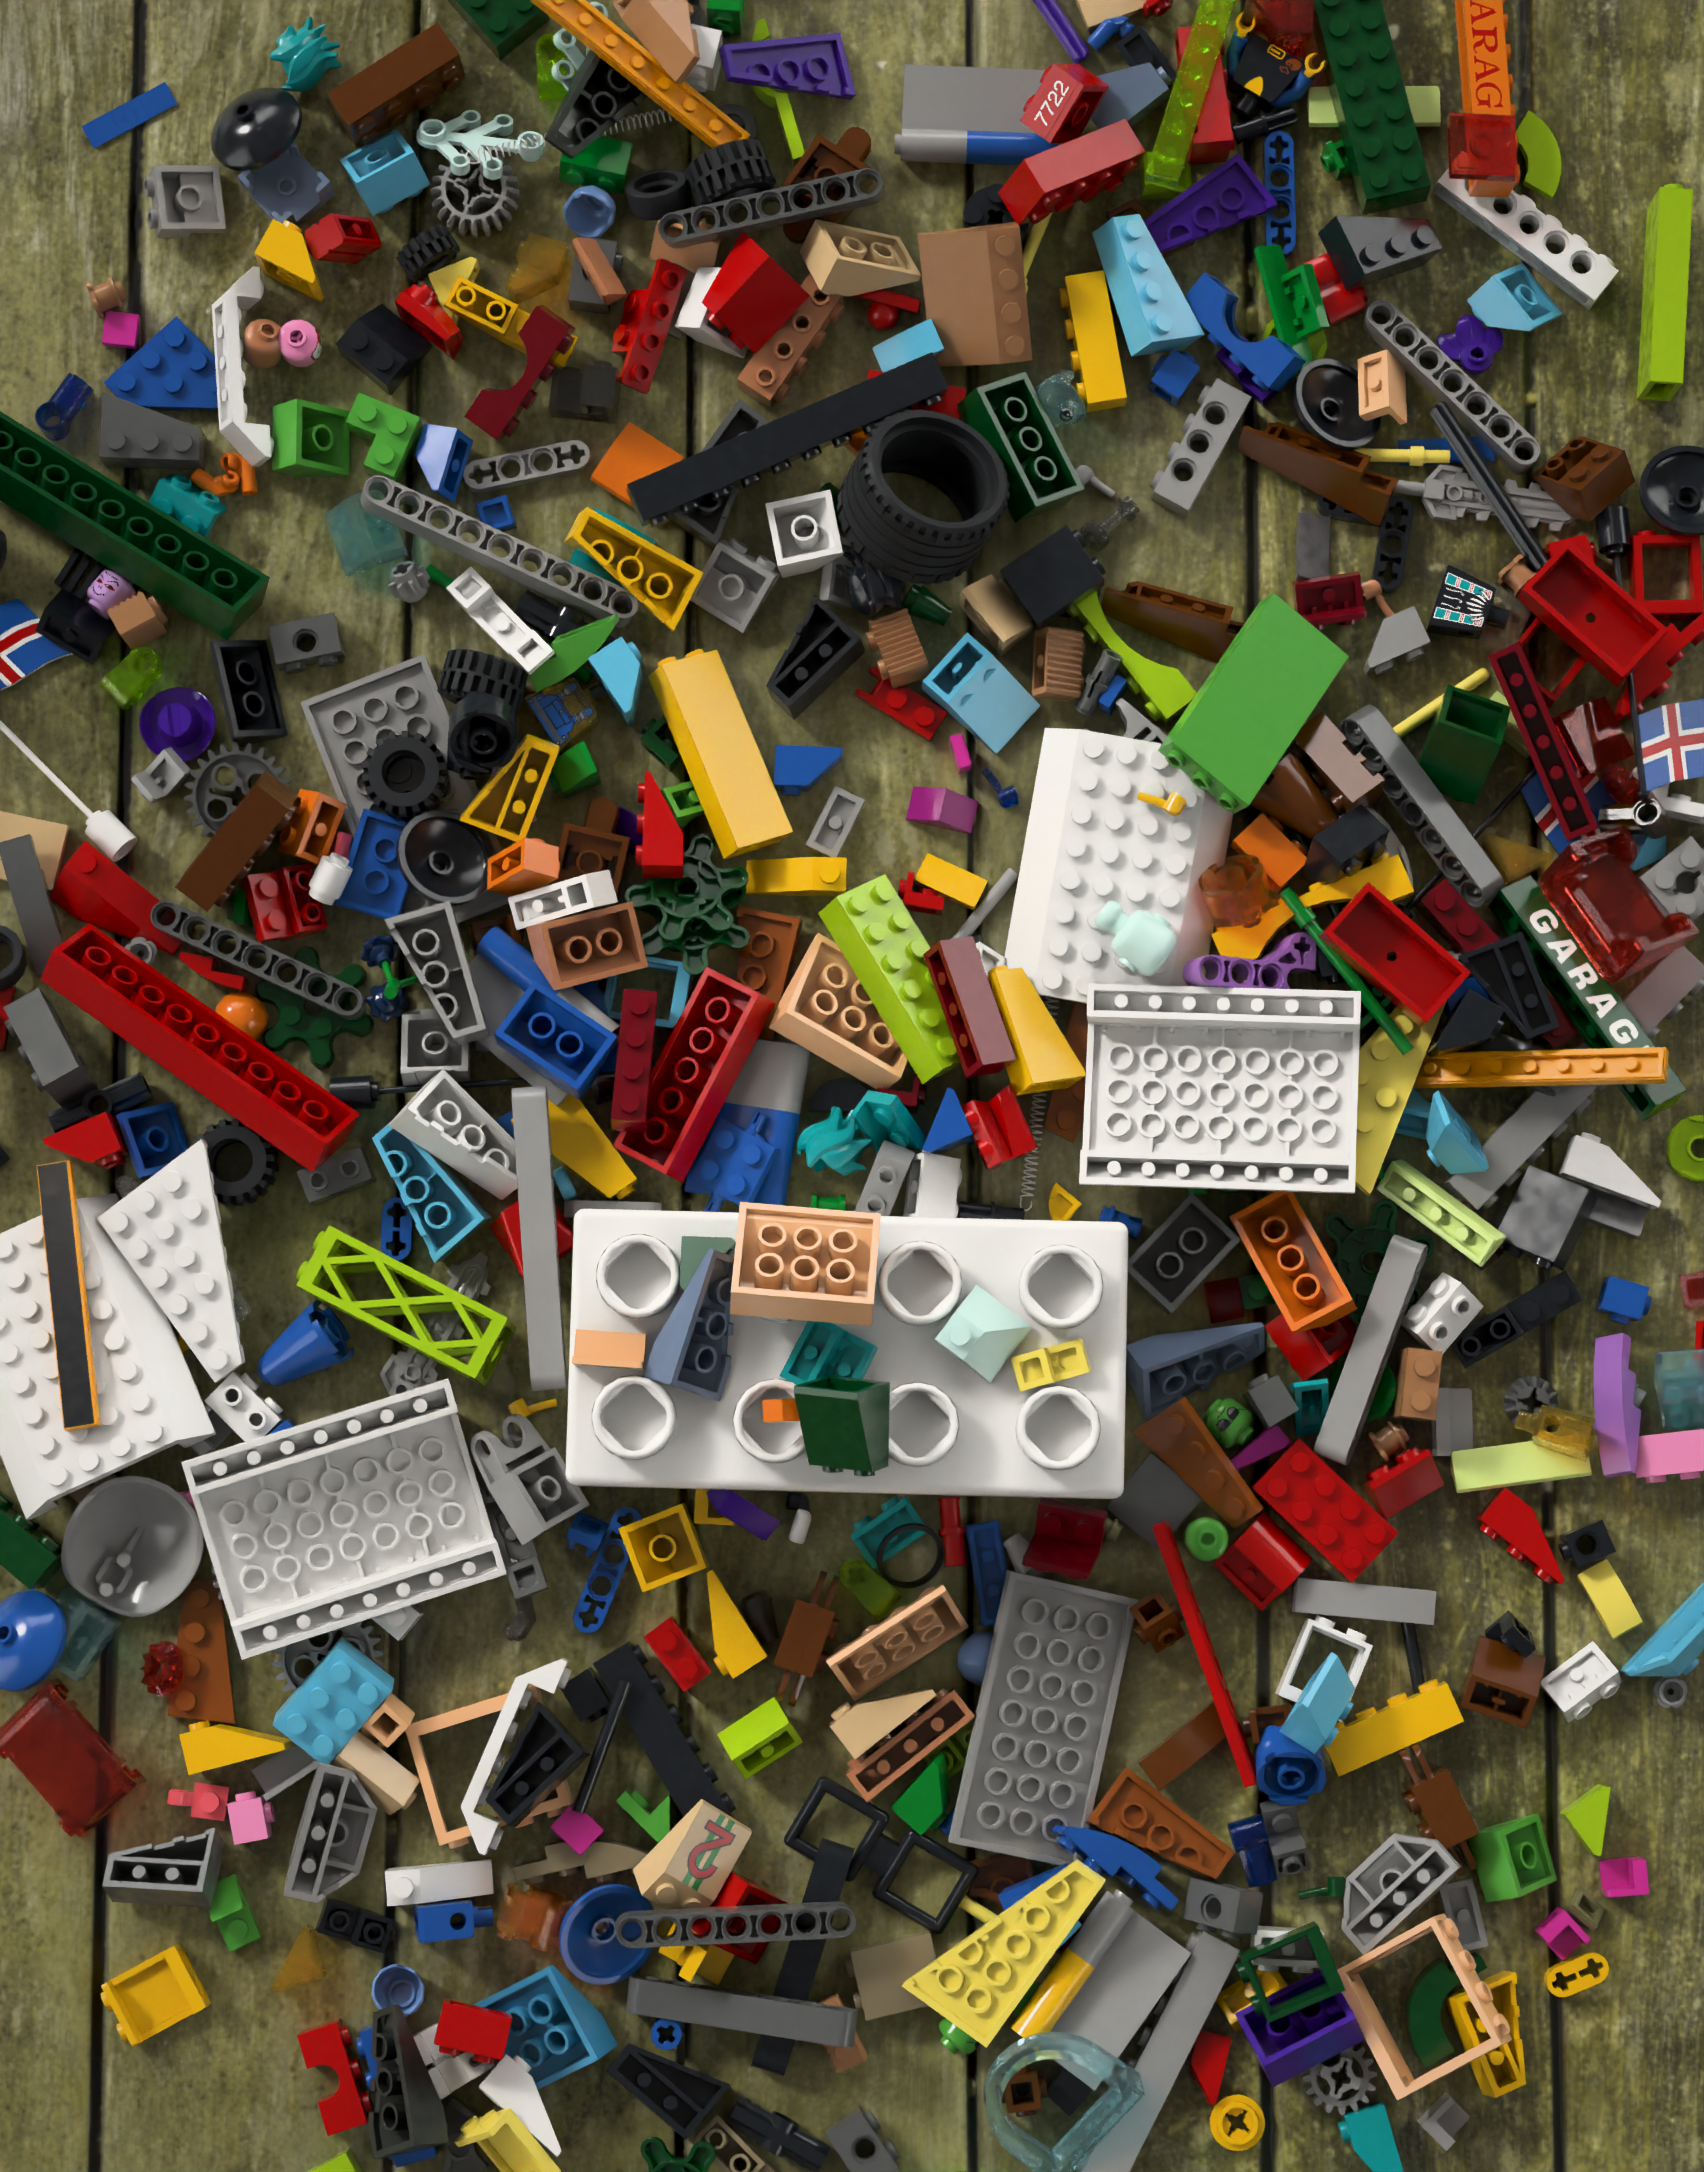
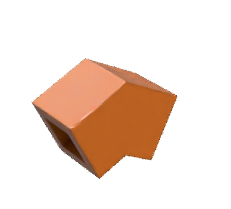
(780, 1410)

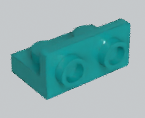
(886, 1118)

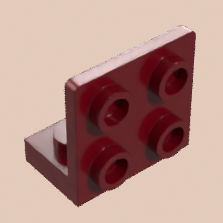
(1066, 1539)

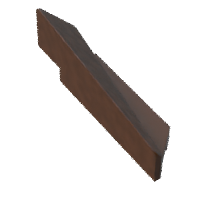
(1321, 468)
(1174, 617)

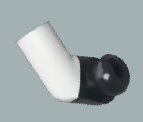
(802, 1518)

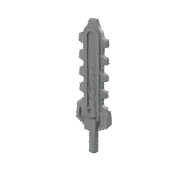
(1450, 494)
(414, 1370)

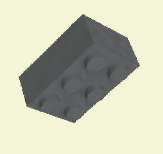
(1180, 1253)

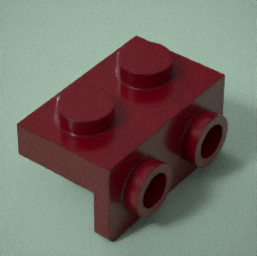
(1330, 599)

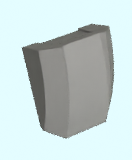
(430, 1048)

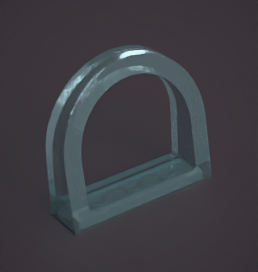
(1090, 2129)

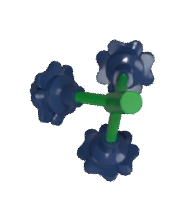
(385, 999)

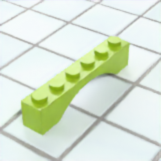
(1160, 686)

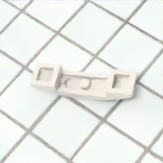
(499, 621)

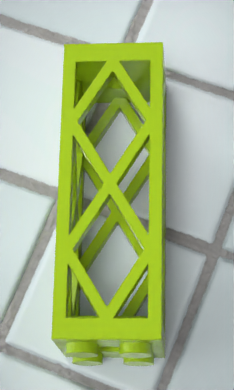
(326, 1268)

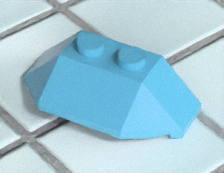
(1675, 1644)

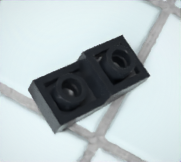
(355, 1925)

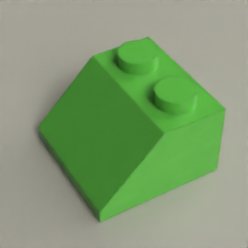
(310, 440)
(1512, 1858)

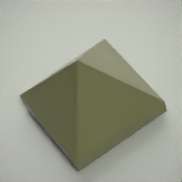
(1585, 1909)

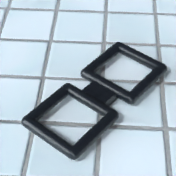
(884, 1854)

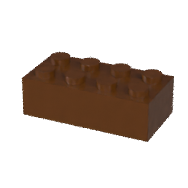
(397, 85)
(233, 845)

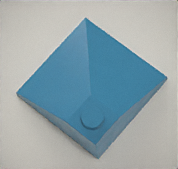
(551, 2025)

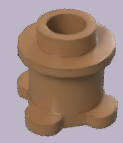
(106, 295)
(1515, 575)
(1388, 1440)

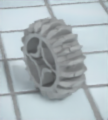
(468, 219)

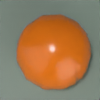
(244, 1012)

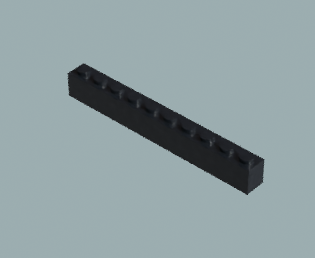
(786, 440)

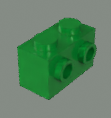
(600, 164)

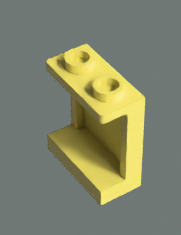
(506, 2142)

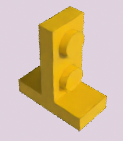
(700, 1959)

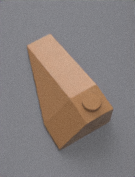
(664, 31)

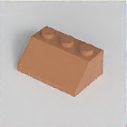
(588, 946)

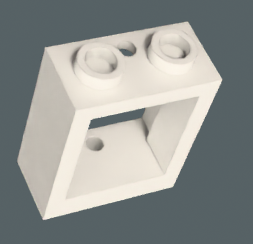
(1324, 1627)

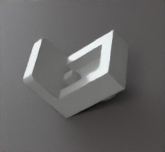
(162, 776)

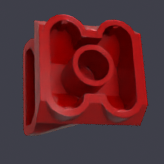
(999, 1129)
(508, 1233)

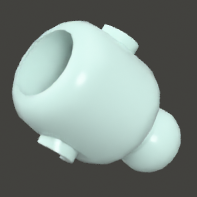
(1140, 939)

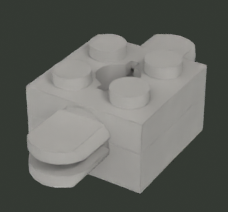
(1678, 881)

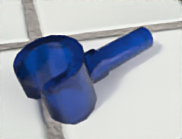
(1008, 796)

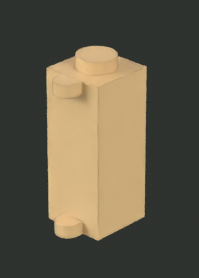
(382, 1776)

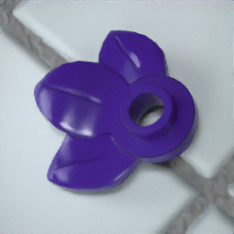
(1469, 340)

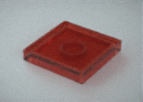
(1482, 147)
(1593, 736)

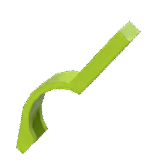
(781, 103)

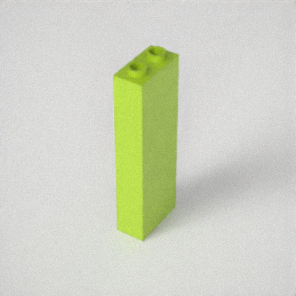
(1665, 293)

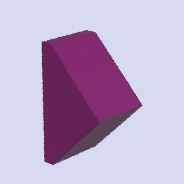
(942, 809)

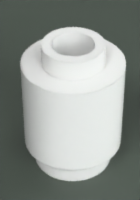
(330, 878)

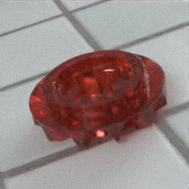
(1621, 784)
(171, 1673)

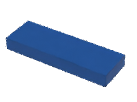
(988, 1567)

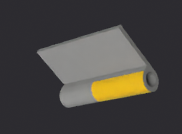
(1104, 1981)

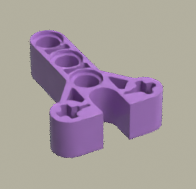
(1290, 954)

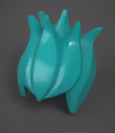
(305, 56)
(833, 1144)

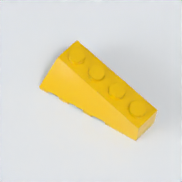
(645, 570)

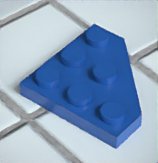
(169, 373)

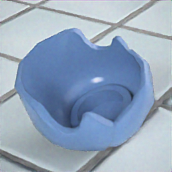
(589, 211)
(973, 1656)
(399, 1986)

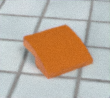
(631, 458)

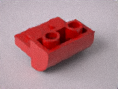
(282, 904)
(1262, 1561)

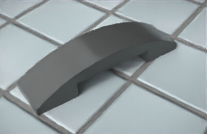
(521, 1562)

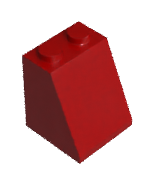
(752, 295)

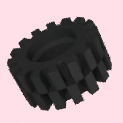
(428, 253)

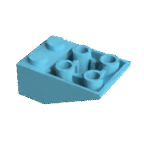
(980, 693)

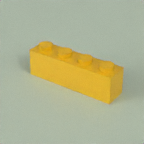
(1094, 341)
(1393, 1727)

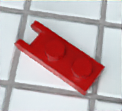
(904, 706)

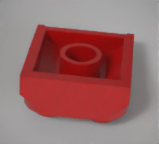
(424, 314)

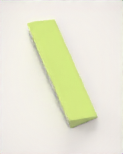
(1423, 102)
(1440, 1212)
(1511, 1466)

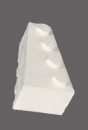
(460, 1134)

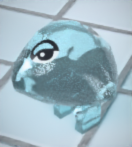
(1061, 399)

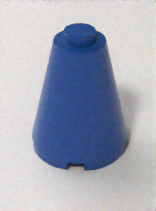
(307, 1346)

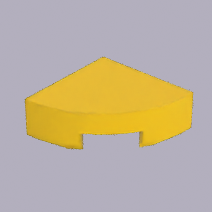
(1062, 1204)

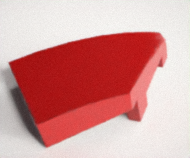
(1209, 2062)

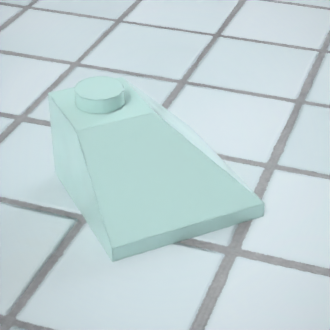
(983, 1333)

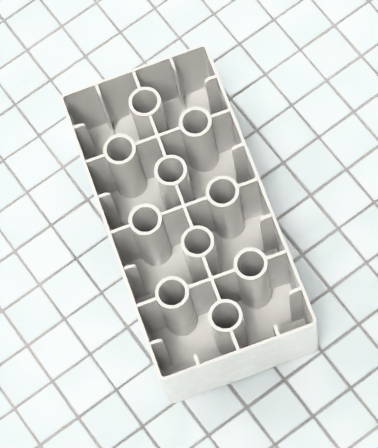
(945, 1420)

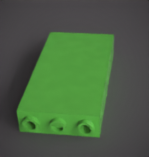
(1253, 704)

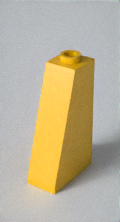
(1040, 1049)
(586, 1150)

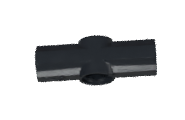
(549, 617)
(120, 1098)
(778, 2134)

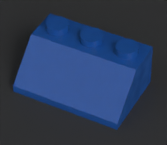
(555, 1039)

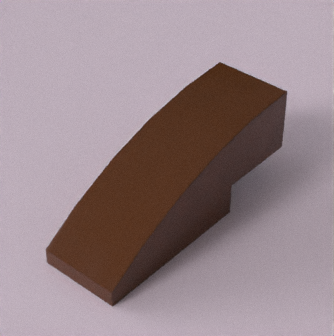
(1183, 1747)

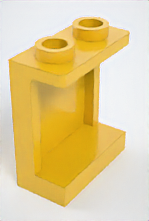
(154, 1995)

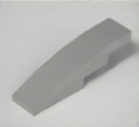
(1364, 1601)

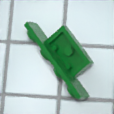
(1292, 299)

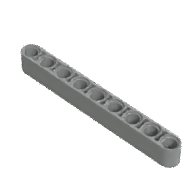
(490, 537)
(539, 1238)

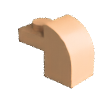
(388, 1721)

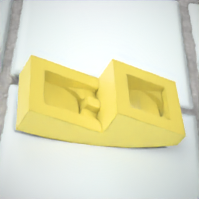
(1051, 1364)
(1610, 1599)

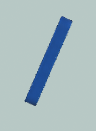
(1282, 195)
(604, 1568)

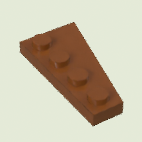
(768, 956)
(1153, 1823)

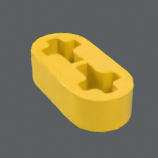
(1579, 1982)

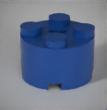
(1287, 1769)

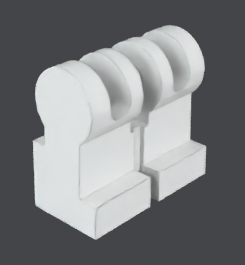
(447, 2071)

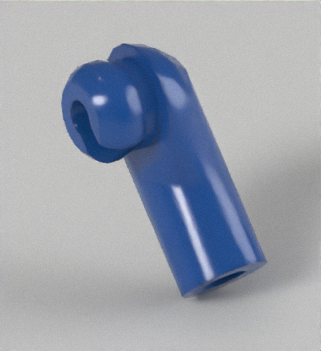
(1108, 28)

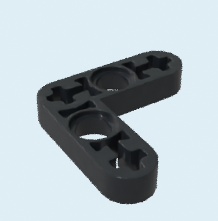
(1405, 522)

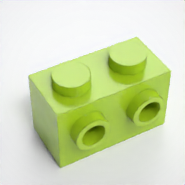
(759, 1736)

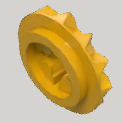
(1239, 2138)

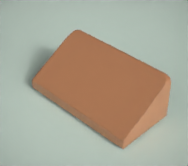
(598, 270)

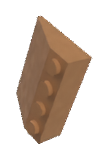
(976, 294)

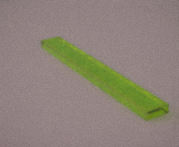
(1189, 92)

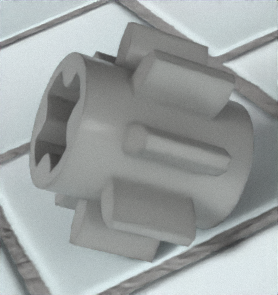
(409, 581)

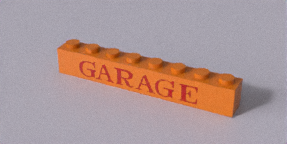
(1485, 73)

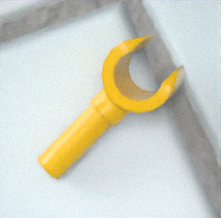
(1173, 805)
(520, 1407)

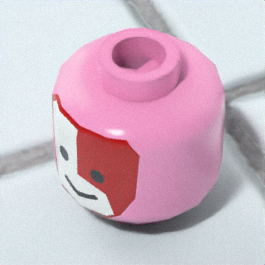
(300, 353)

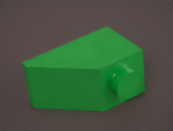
(574, 771)
(925, 1797)

